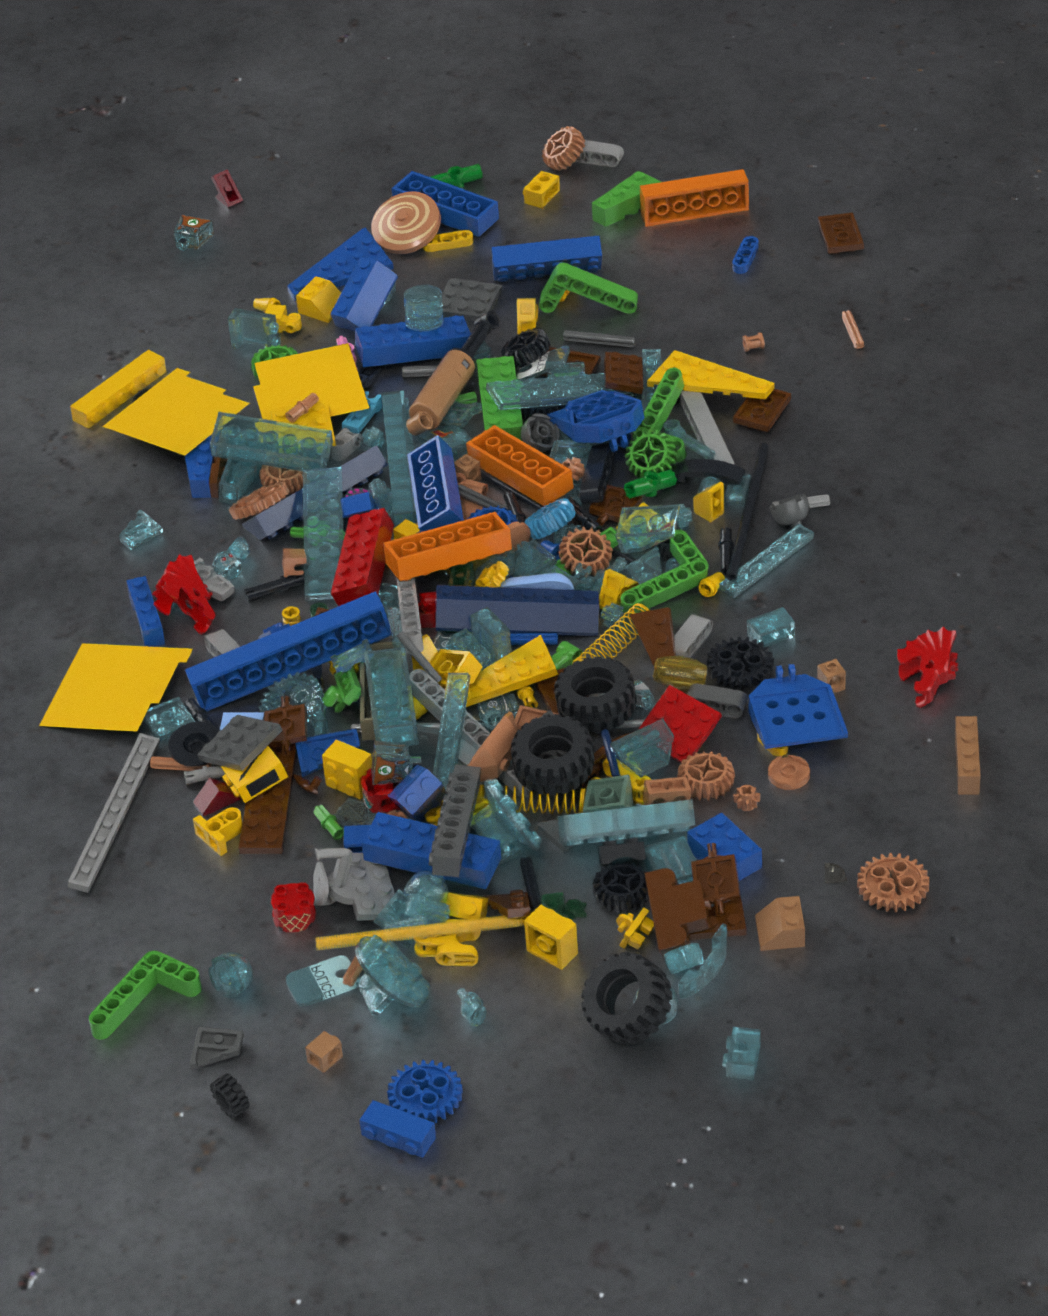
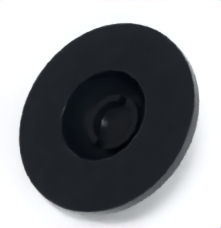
(189, 741)

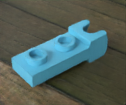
(357, 420)

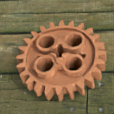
(259, 500)
(880, 889)

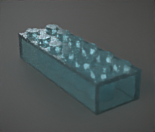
(270, 442)
(391, 696)
(623, 821)

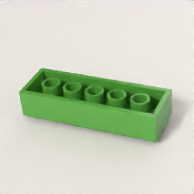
(498, 370)

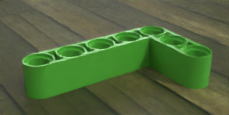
(586, 285)
(660, 408)
(677, 581)
(136, 985)

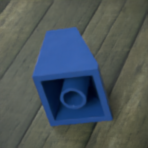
(418, 793)

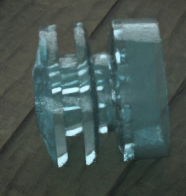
(423, 308)

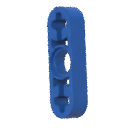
(746, 260)

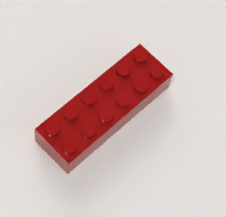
(362, 556)

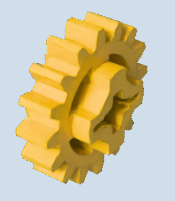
(493, 575)

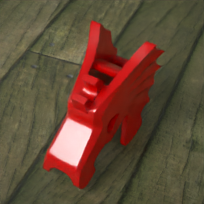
(184, 586)
(933, 658)

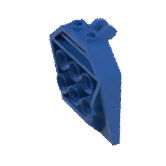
(600, 418)
(795, 710)

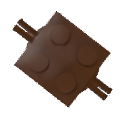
(613, 502)
(292, 721)
(718, 877)

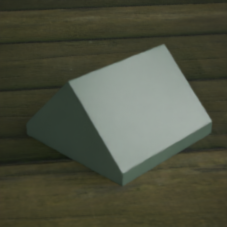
(608, 794)

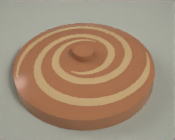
(406, 222)

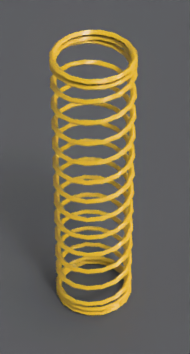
(613, 626)
(481, 793)

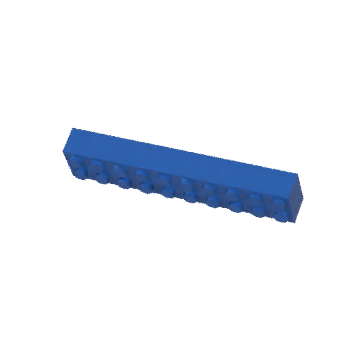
(288, 651)

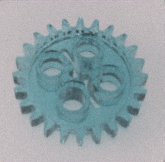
(299, 688)

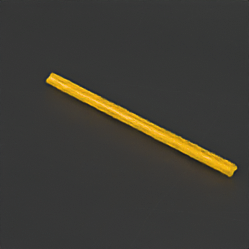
(430, 929)

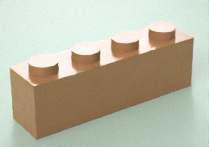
(967, 755)

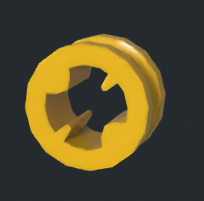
(291, 615)

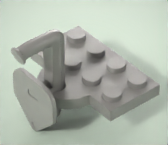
(352, 883)

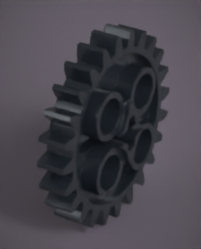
(740, 662)

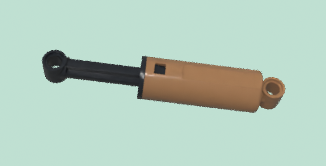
(449, 379)

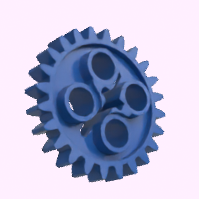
(425, 1090)

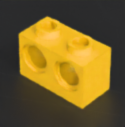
(541, 189)

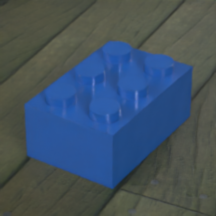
(728, 841)

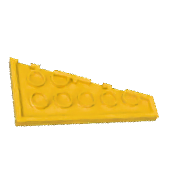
(709, 377)
(516, 670)

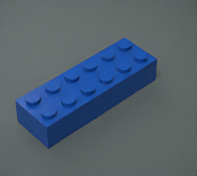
(457, 206)
(541, 258)
(400, 344)
(434, 485)
(408, 843)

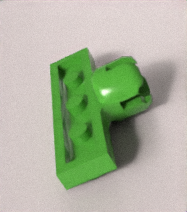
(345, 691)

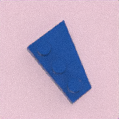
(311, 751)

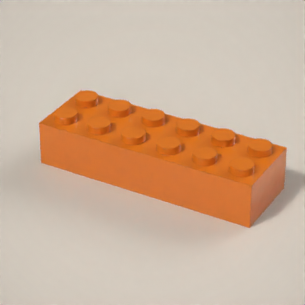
(694, 197)
(520, 465)
(447, 546)

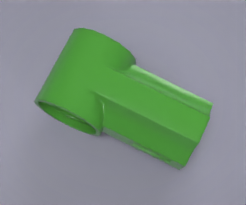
(565, 655)

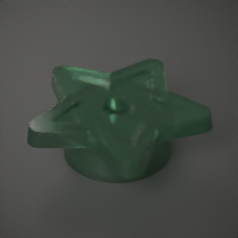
(579, 908)

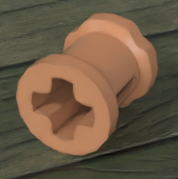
(753, 342)

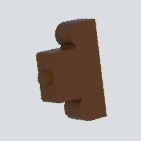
(676, 909)

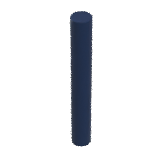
(610, 756)

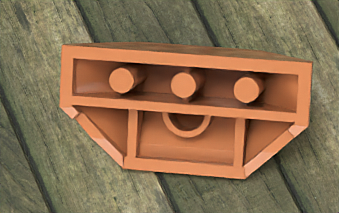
(495, 752)

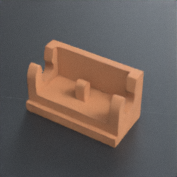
(292, 558)

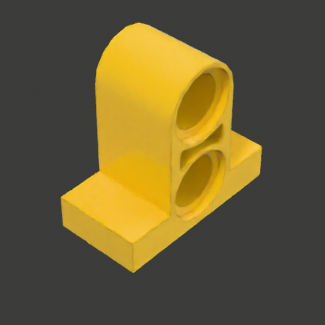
(526, 314)
(613, 586)
(219, 829)

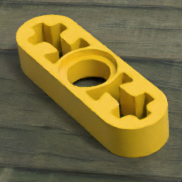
(457, 240)

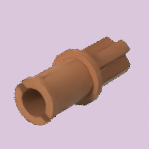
(301, 407)

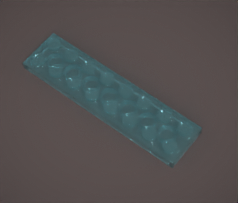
(546, 391)
(322, 529)

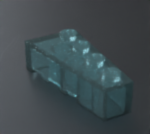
(237, 480)

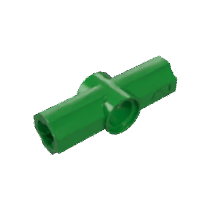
(459, 176)
(650, 484)

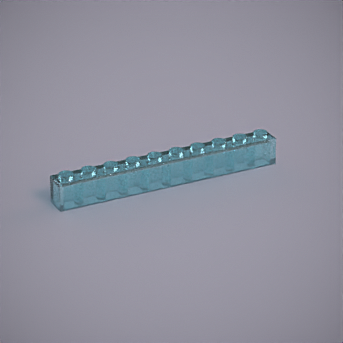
(399, 444)

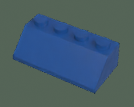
(363, 295)

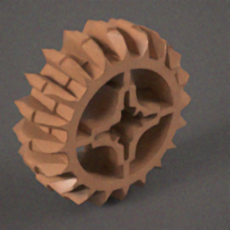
(563, 148)
(272, 475)
(576, 545)
(707, 774)

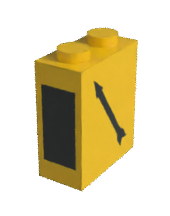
(257, 777)

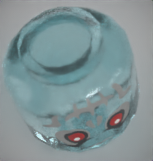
(227, 565)

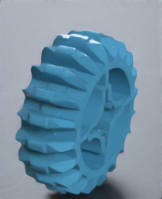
(550, 518)

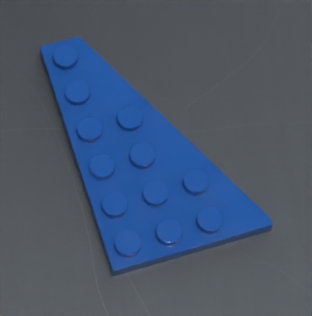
(341, 262)

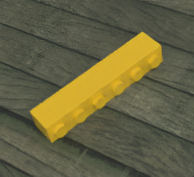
(118, 389)

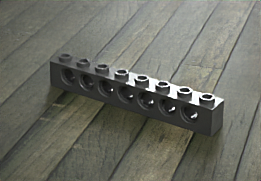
(455, 821)

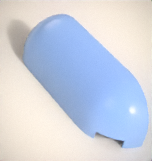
(541, 581)

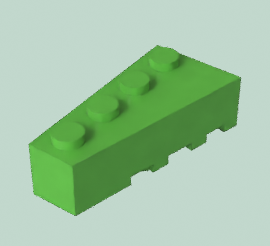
(620, 200)

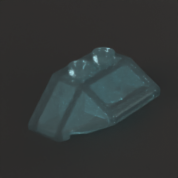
(645, 748)

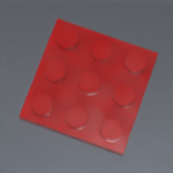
(687, 719)

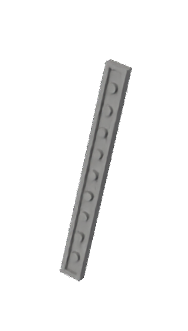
(113, 813)

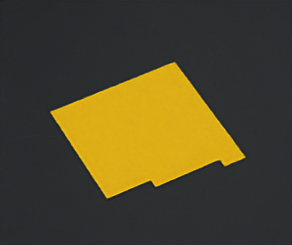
(324, 371)
(175, 413)
(112, 686)

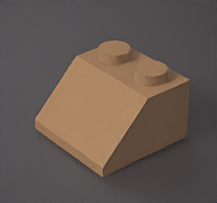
(781, 924)

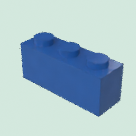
(397, 1128)

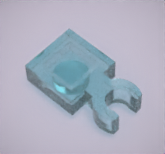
(582, 575)

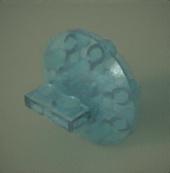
(502, 821)
(388, 976)

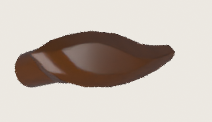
(310, 787)

